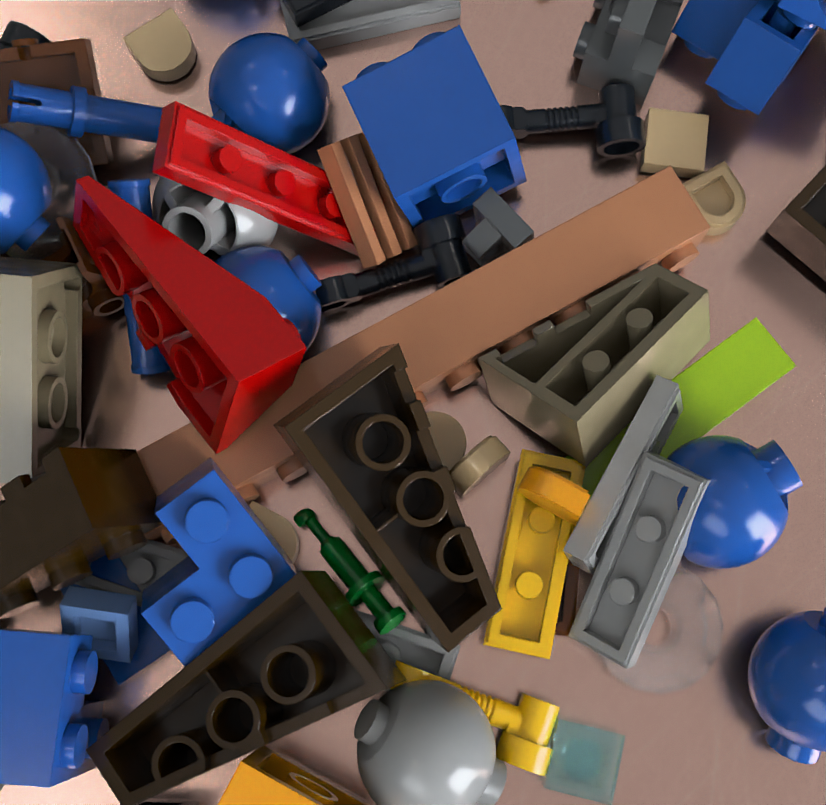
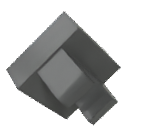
(497, 229)

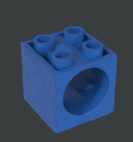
(436, 127)

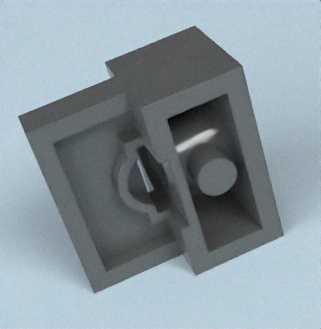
(625, 43)

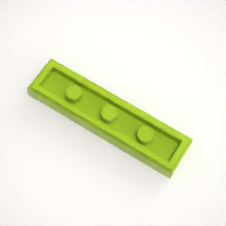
(713, 390)

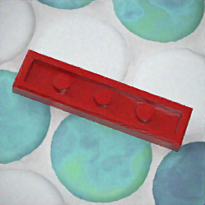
(248, 174)

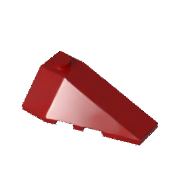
(211, 327)

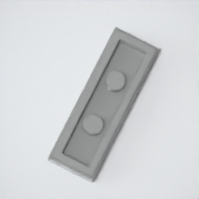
(645, 434)
(639, 560)

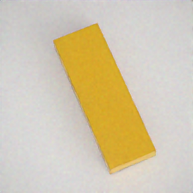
(531, 565)

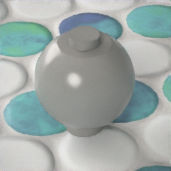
(208, 222)
(428, 748)

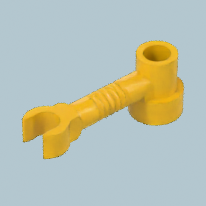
(524, 727)

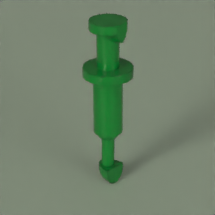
(361, 584)

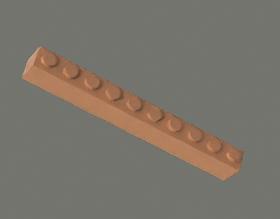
(463, 322)

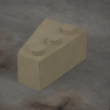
(592, 371)

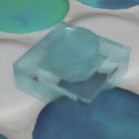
(584, 761)

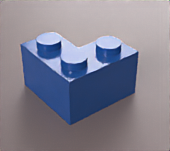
(751, 43)
(228, 567)
(44, 707)

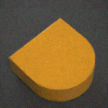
(554, 493)

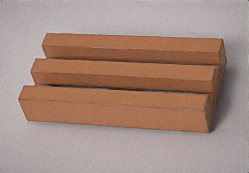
(370, 196)

